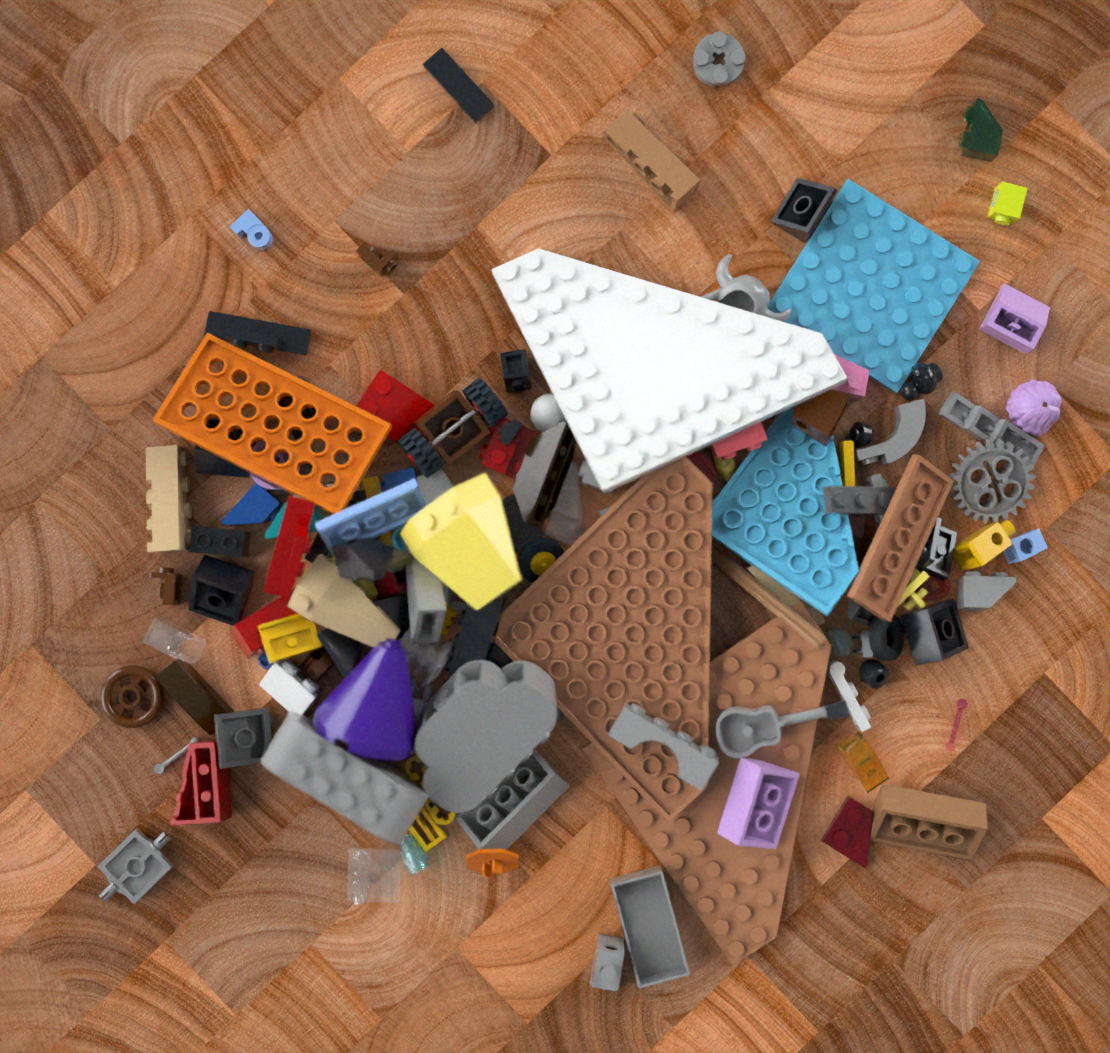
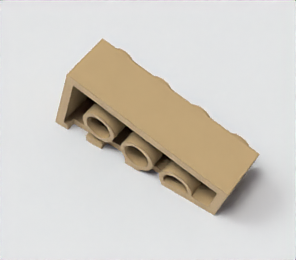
(168, 499)

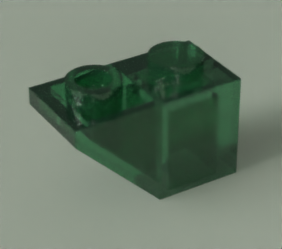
(982, 133)

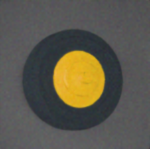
(538, 557)

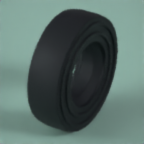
(877, 638)

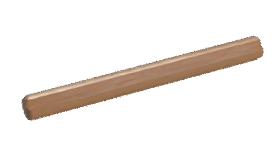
(767, 598)

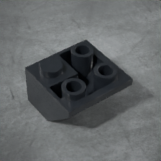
(368, 558)

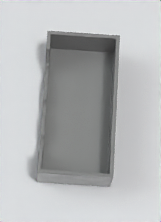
(649, 926)

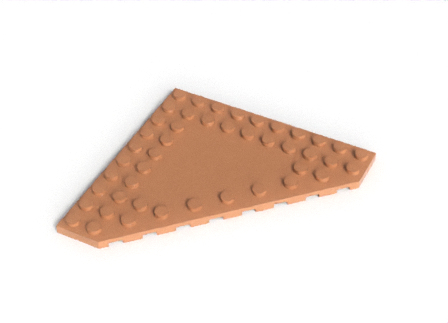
(630, 625)
(730, 885)

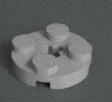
(719, 74)

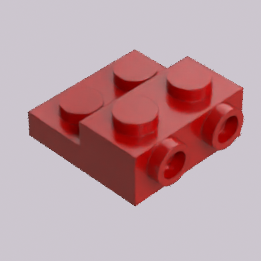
(504, 459)

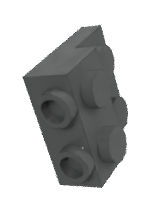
(242, 736)

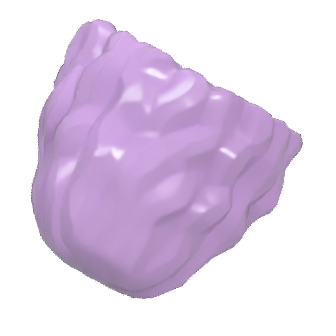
(1027, 410)

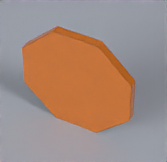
(492, 861)

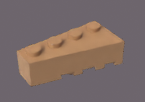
(651, 160)

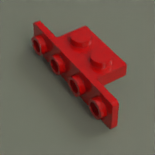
(289, 547)

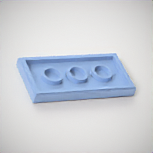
(373, 515)

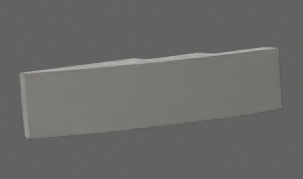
(985, 425)

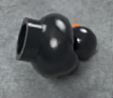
(924, 381)

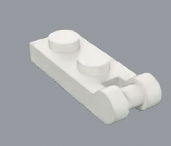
(848, 692)

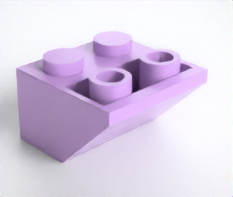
(1015, 319)

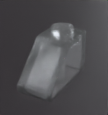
(174, 640)

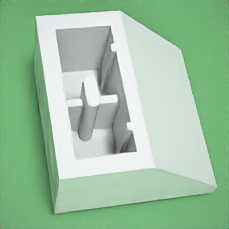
(290, 687)

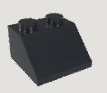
(214, 465)
(220, 590)
(934, 632)

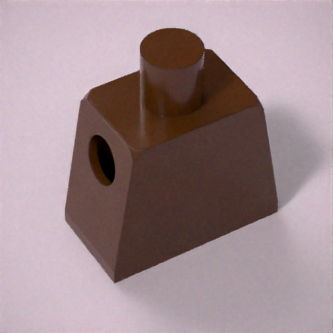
(820, 415)

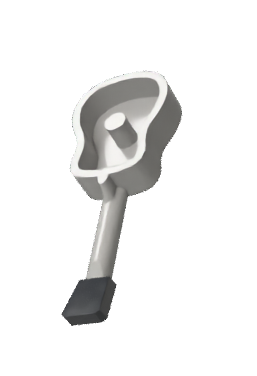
(747, 729)

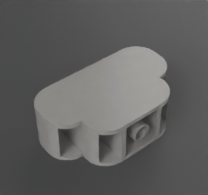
(482, 729)
(357, 786)

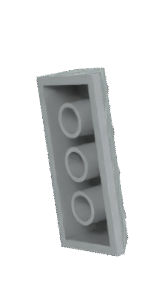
(514, 805)

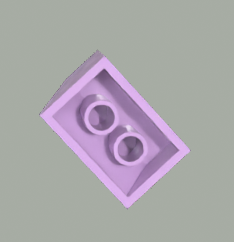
(758, 804)

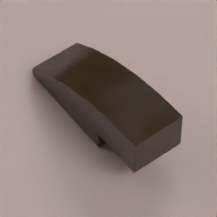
(190, 694)

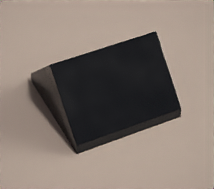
(803, 208)

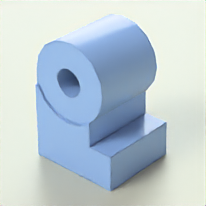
(256, 232)
(1025, 546)

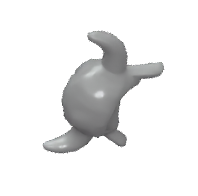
(743, 293)

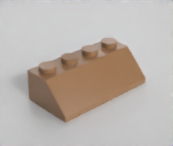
(928, 821)

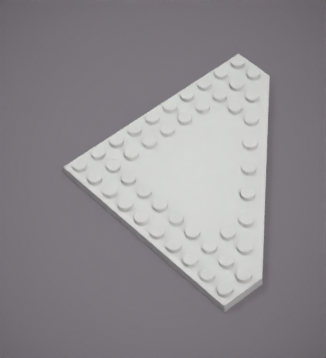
(653, 367)

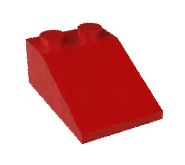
(394, 404)

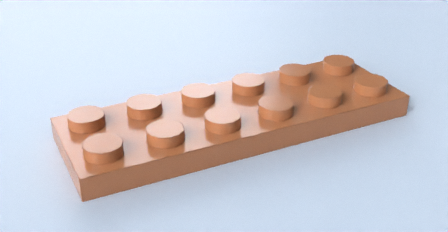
(900, 538)

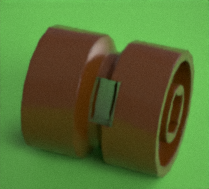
(315, 663)

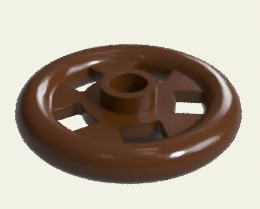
(112, 685)

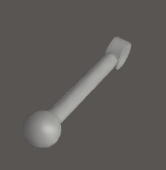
(160, 767)

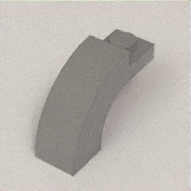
(906, 433)

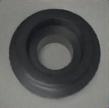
(860, 434)

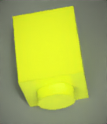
(1007, 203)

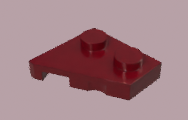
(851, 831)

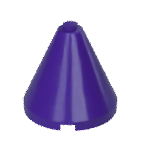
(373, 706)

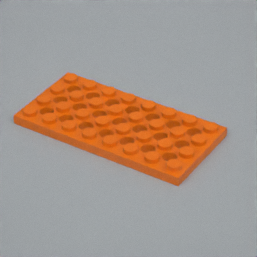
(263, 463)

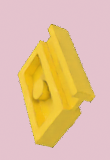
(288, 637)

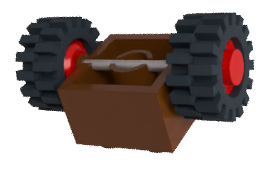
(452, 427)

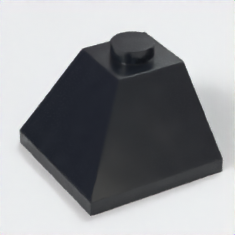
(342, 649)

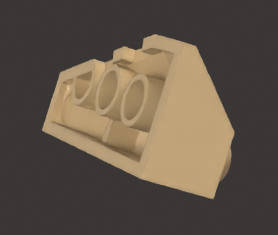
(340, 605)

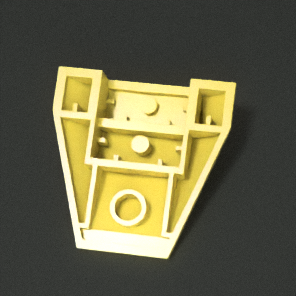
(466, 541)

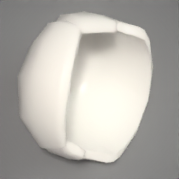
(546, 412)

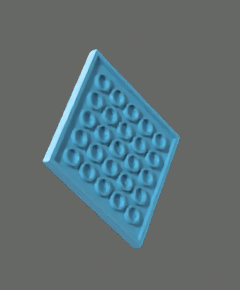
(873, 284)

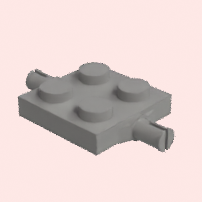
(135, 866)

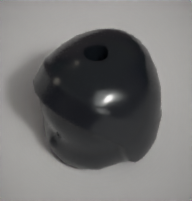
(873, 673)

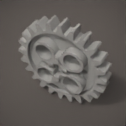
(1014, 471)

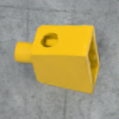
(983, 545)

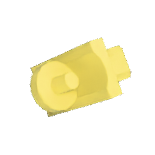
(915, 581)

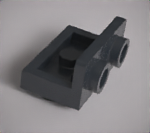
(938, 552)

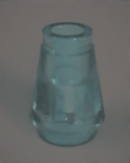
(413, 855)

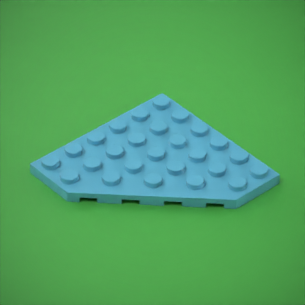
(778, 519)

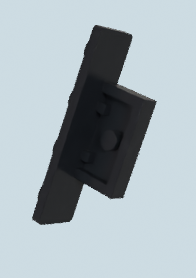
(259, 333)

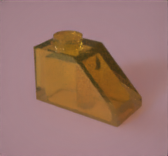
(863, 761)

